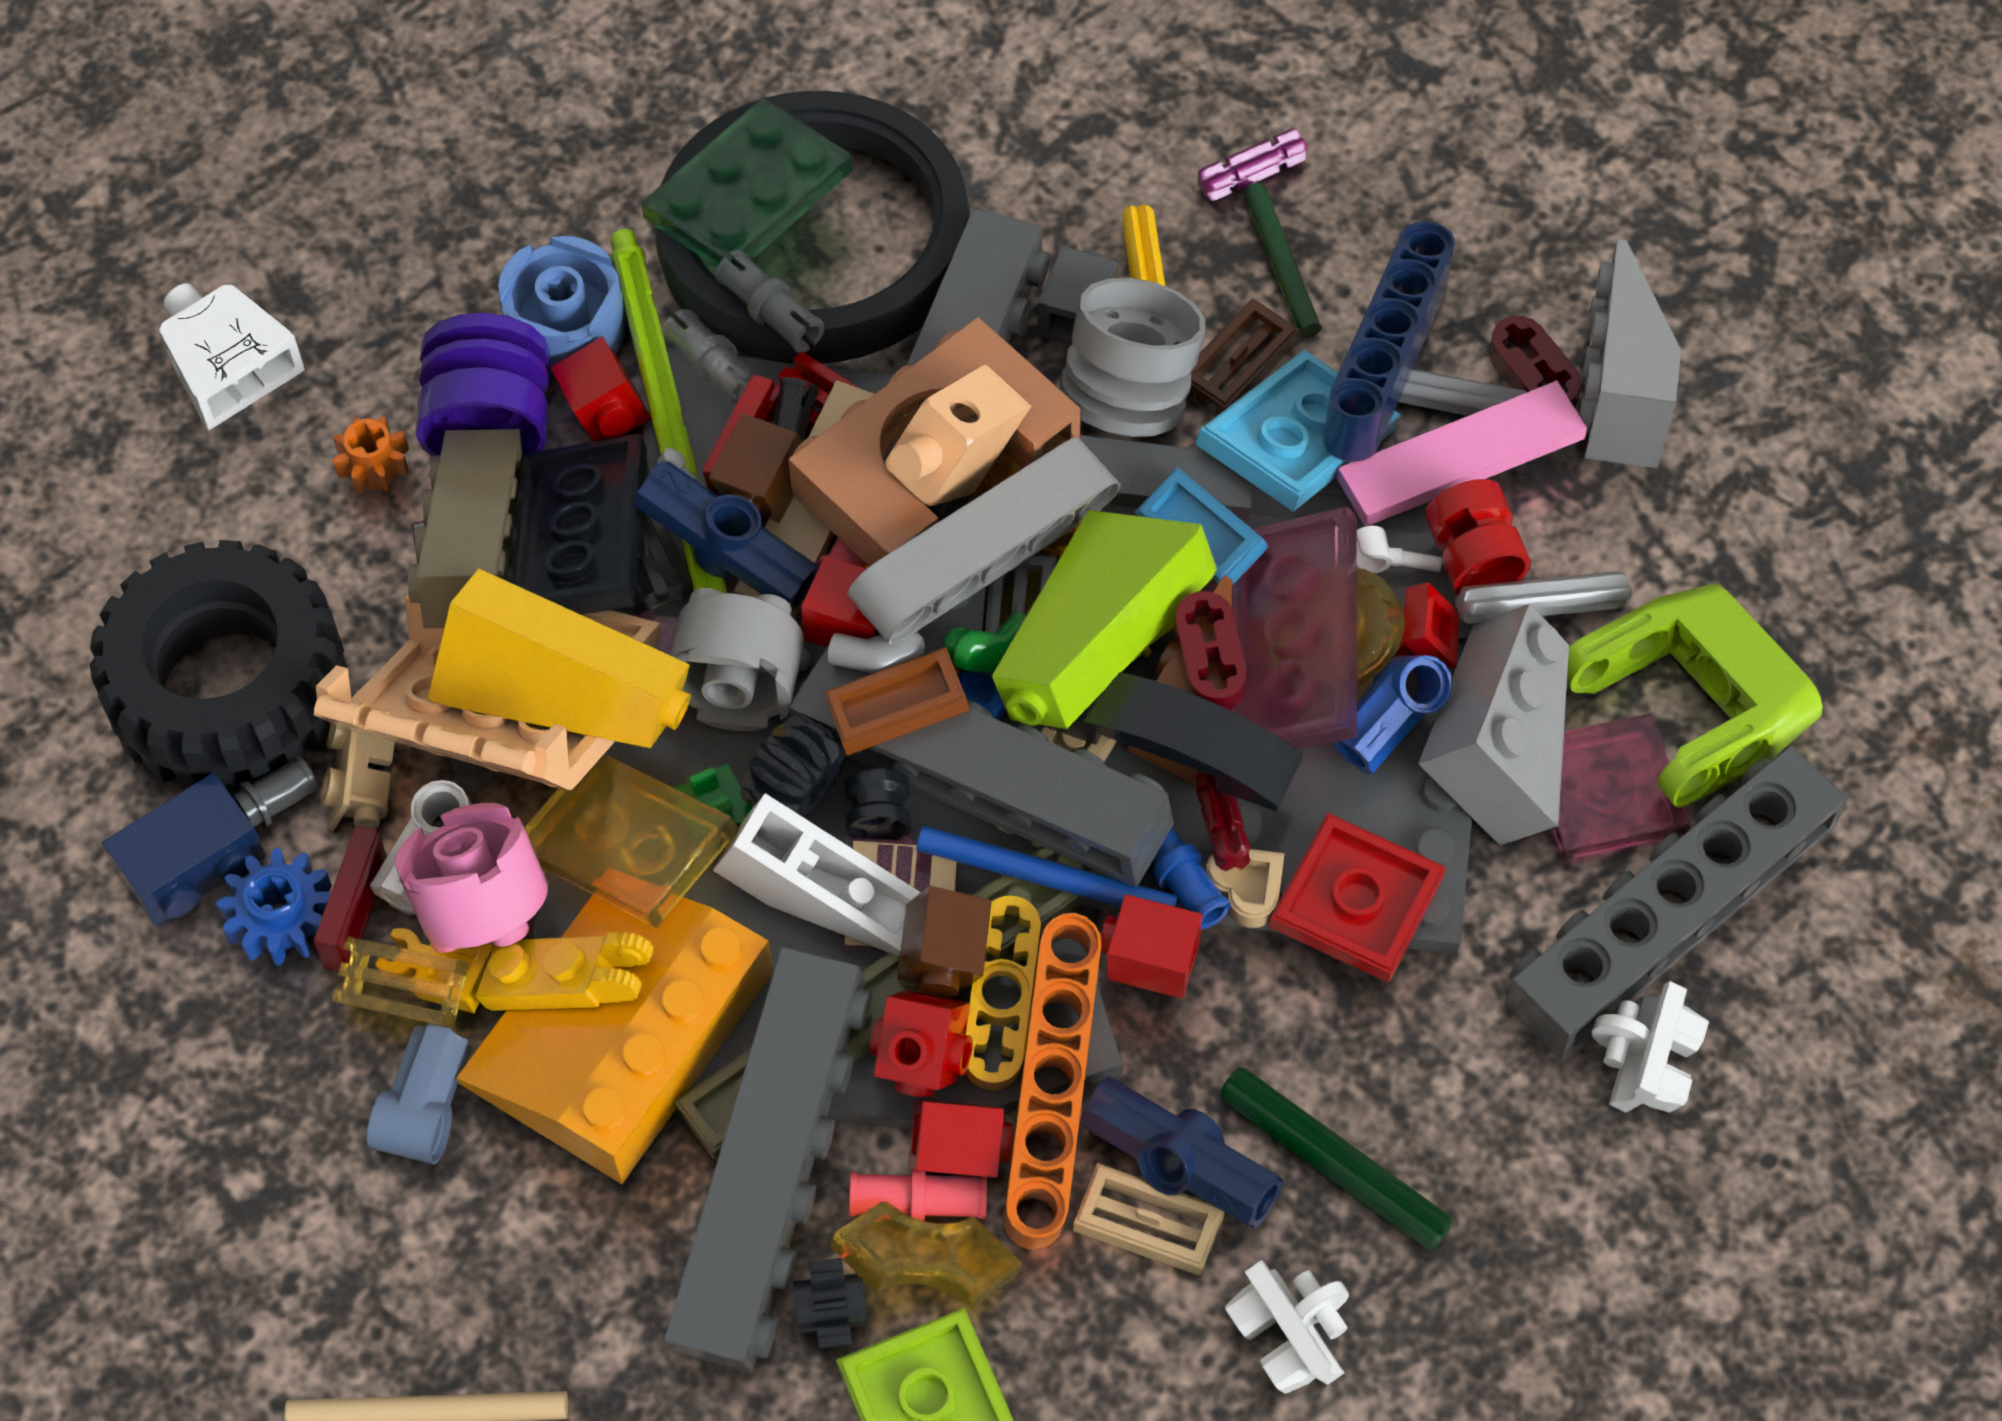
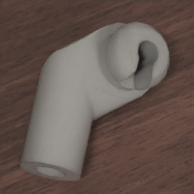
(873, 653)

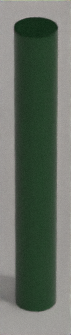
(1282, 260)

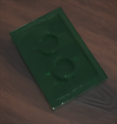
(747, 185)

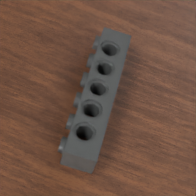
(1564, 1010)

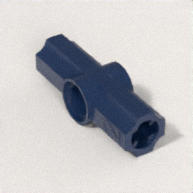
(725, 534)
(1181, 1152)

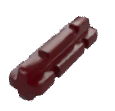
(1223, 824)

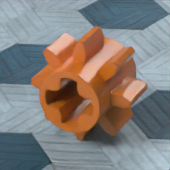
(370, 454)

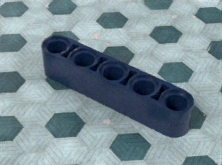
(1388, 341)

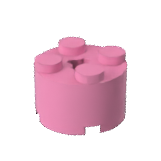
(472, 878)

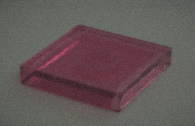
(1612, 788)

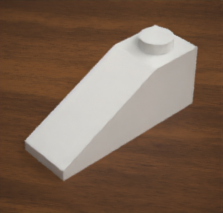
(815, 877)

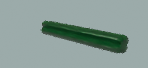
(1336, 1158)

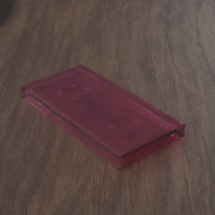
(1301, 630)

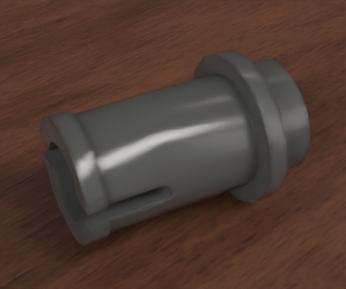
(276, 791)

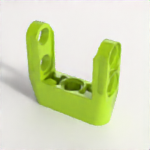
(1729, 658)

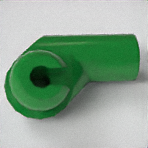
(979, 649)

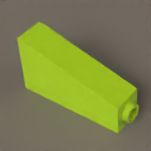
(1099, 612)

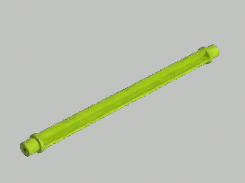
(655, 370)

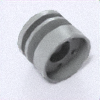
(1132, 356)

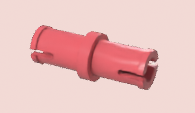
(920, 1194)

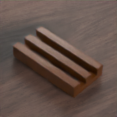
(1211, 390)

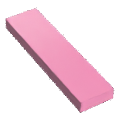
(1461, 452)

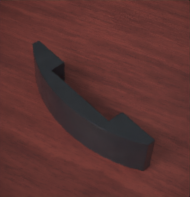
(1194, 733)

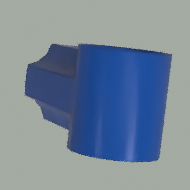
(1389, 713)

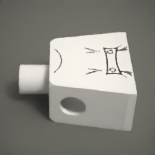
(226, 350)

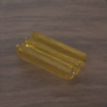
(357, 972)

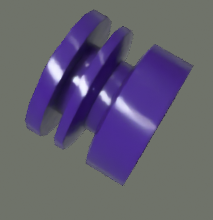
(482, 376)

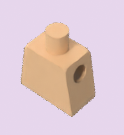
(941, 453)

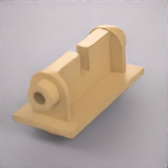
(351, 786)

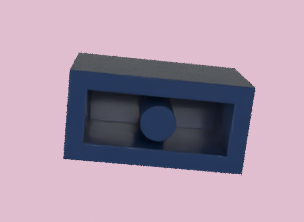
(183, 849)

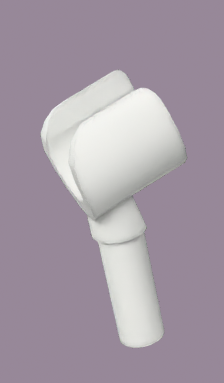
(1377, 556)

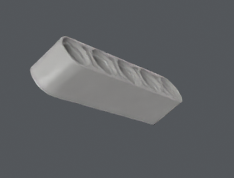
(982, 540)

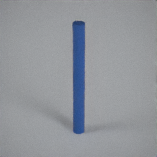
(1033, 869)

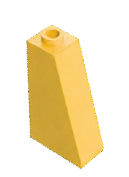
(550, 666)

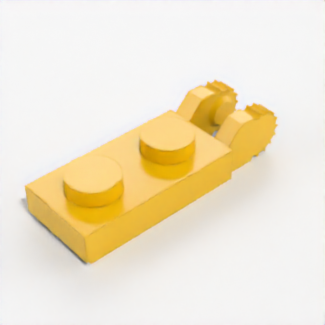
(563, 972)

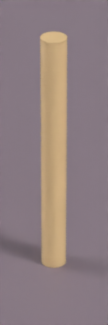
(463, 1407)

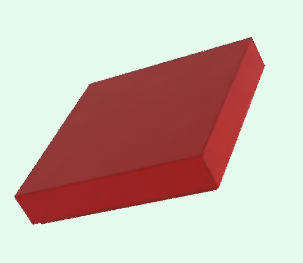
(1357, 897)

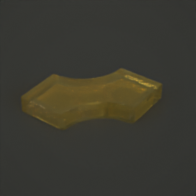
(899, 1250)

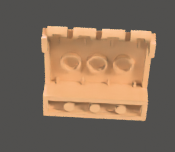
(398, 710)

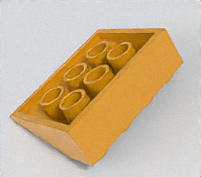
(611, 1072)

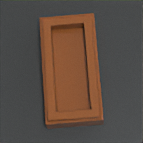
(896, 701)

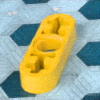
(1012, 1041)

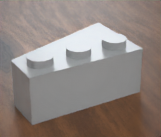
(1504, 726)

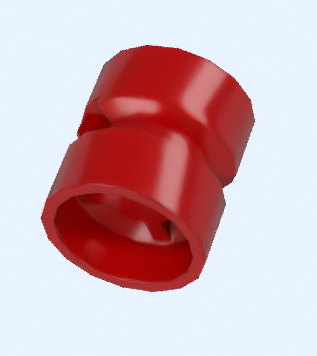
(1477, 535)

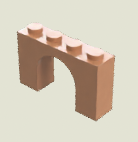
(844, 468)

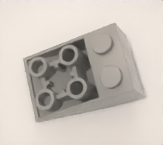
(1628, 367)

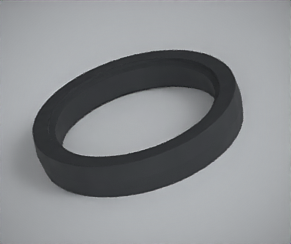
(865, 324)

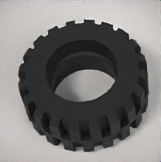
(189, 602)

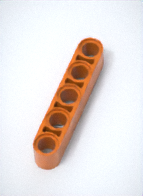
(1056, 1048)

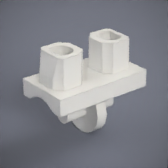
(1640, 1043)
(1305, 1352)

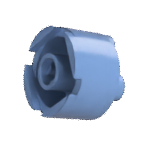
(565, 294)

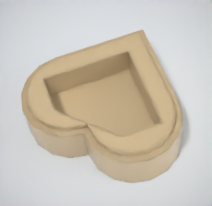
(1252, 890)

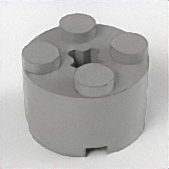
(739, 656)

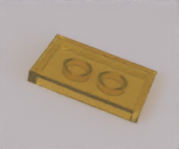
(628, 839)

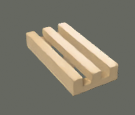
(1141, 1243)

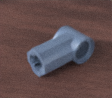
(416, 1112)

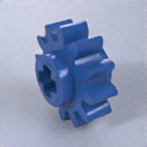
(251, 911)

